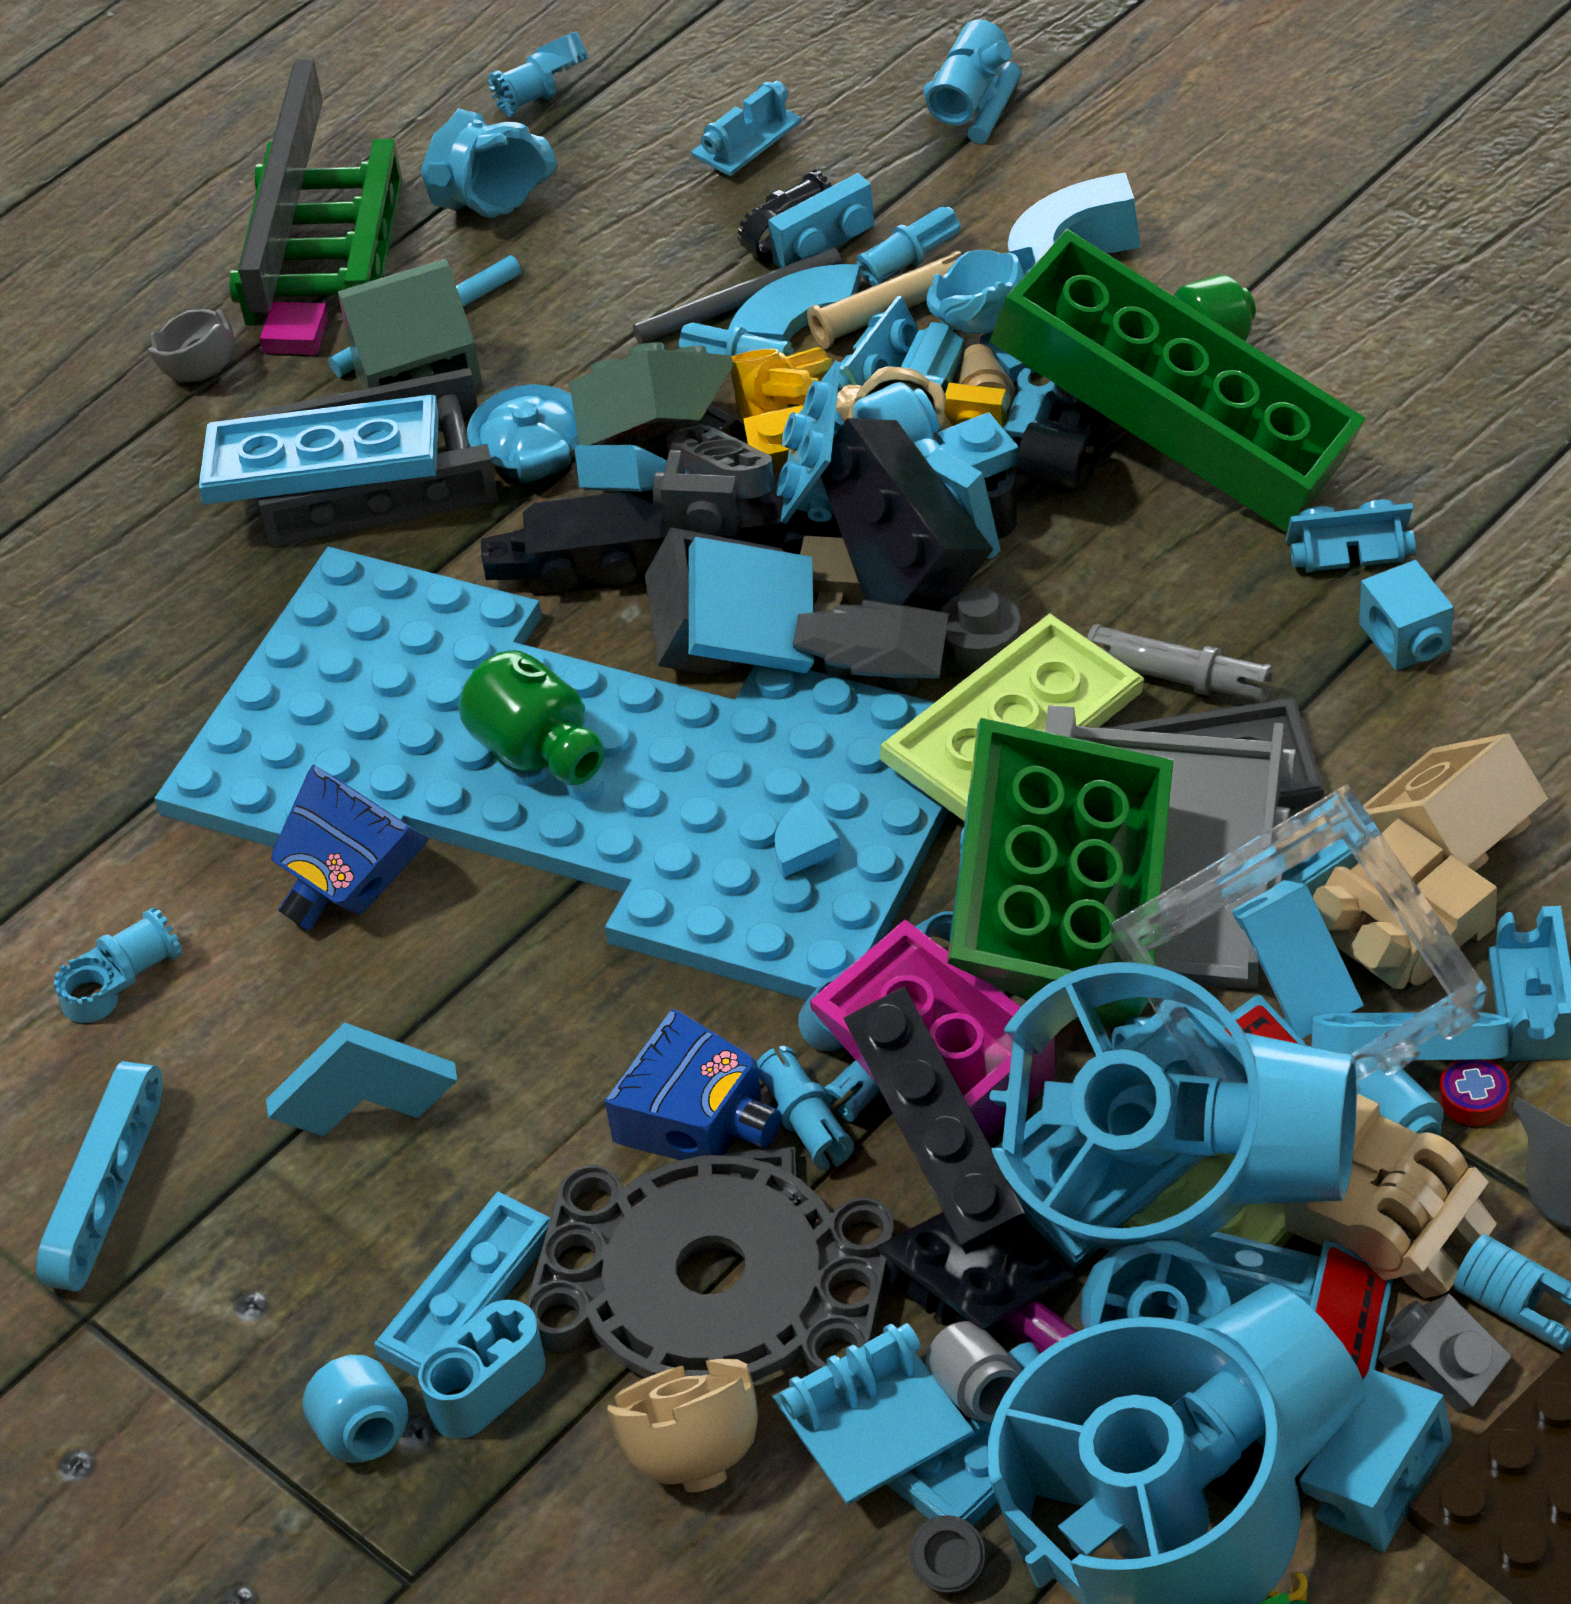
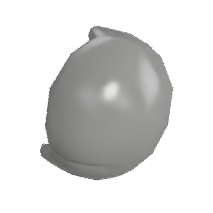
(193, 345)

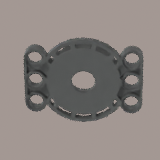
(765, 1319)

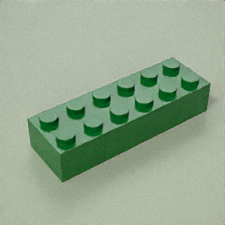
(1176, 379)

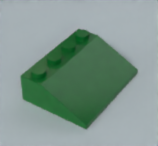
(1052, 855)

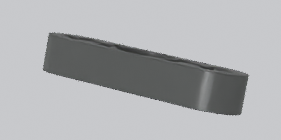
(717, 453)

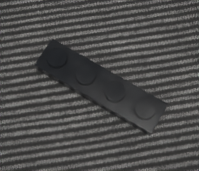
(936, 1120)

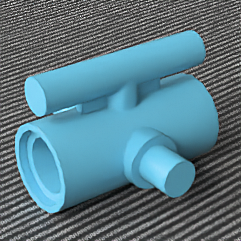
(970, 82)

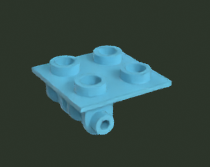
(810, 449)
(872, 1413)

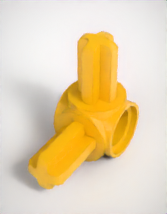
(770, 380)

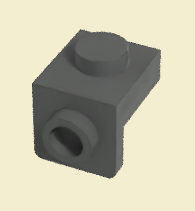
(696, 501)
(1445, 1349)

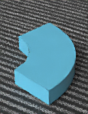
(782, 305)

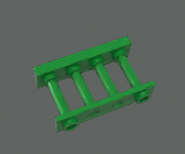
(363, 248)

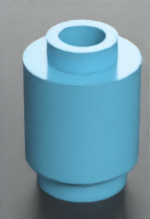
(1403, 1101)

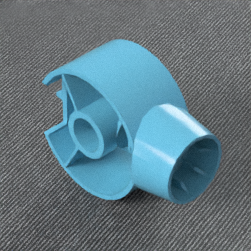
(1285, 1125)
(1147, 1417)

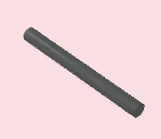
(724, 300)

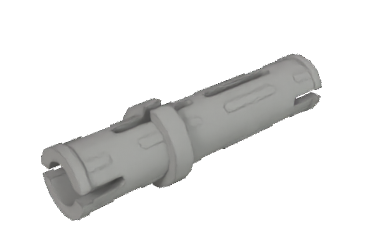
(1180, 664)

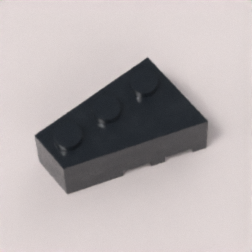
(899, 518)

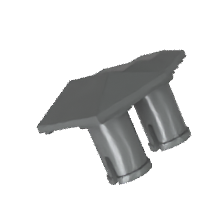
(876, 640)

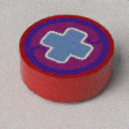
(1474, 1091)

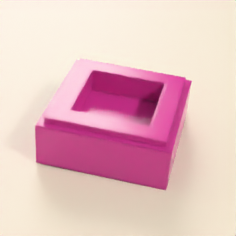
(294, 328)

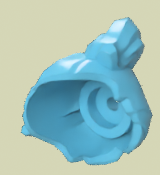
(974, 290)

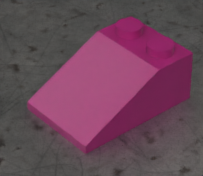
(957, 1008)

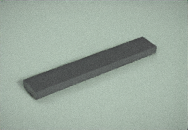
(280, 186)

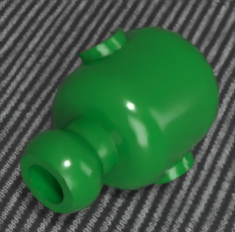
(530, 718)

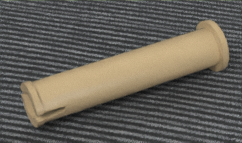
(857, 310)

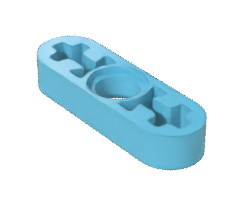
(1351, 1031)

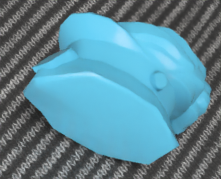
(485, 164)

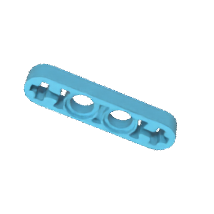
(99, 1176)

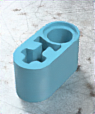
(492, 1358)

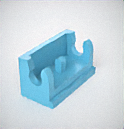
(1297, 955)
(1533, 986)
(1379, 1459)

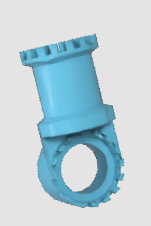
(536, 76)
(114, 965)

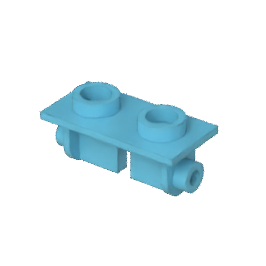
(747, 132)
(881, 345)
(1322, 535)

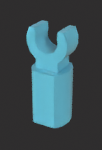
(1028, 405)

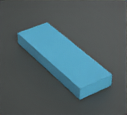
(470, 1276)

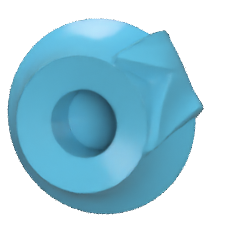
(526, 431)

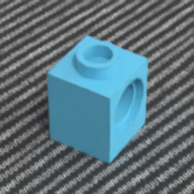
(1406, 615)

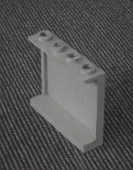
(1218, 802)

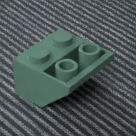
(408, 327)
(646, 393)

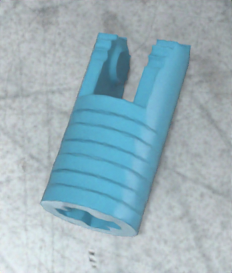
(1512, 1288)

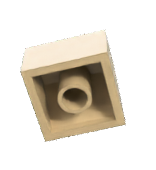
(1463, 797)

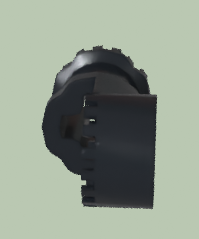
(775, 204)

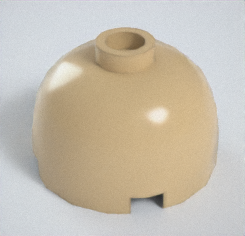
(687, 1425)

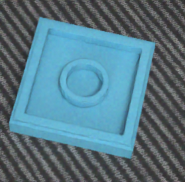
(748, 604)

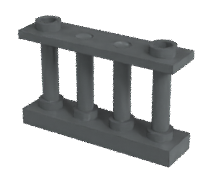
(461, 479)

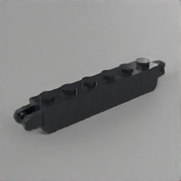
(616, 537)

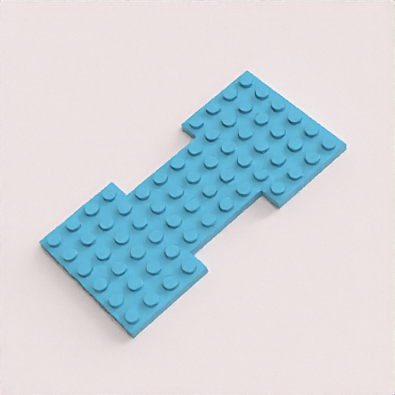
(676, 818)

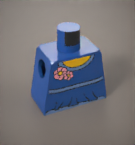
(339, 848)
(689, 1095)

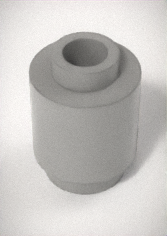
(971, 1369)

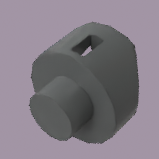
(978, 629)

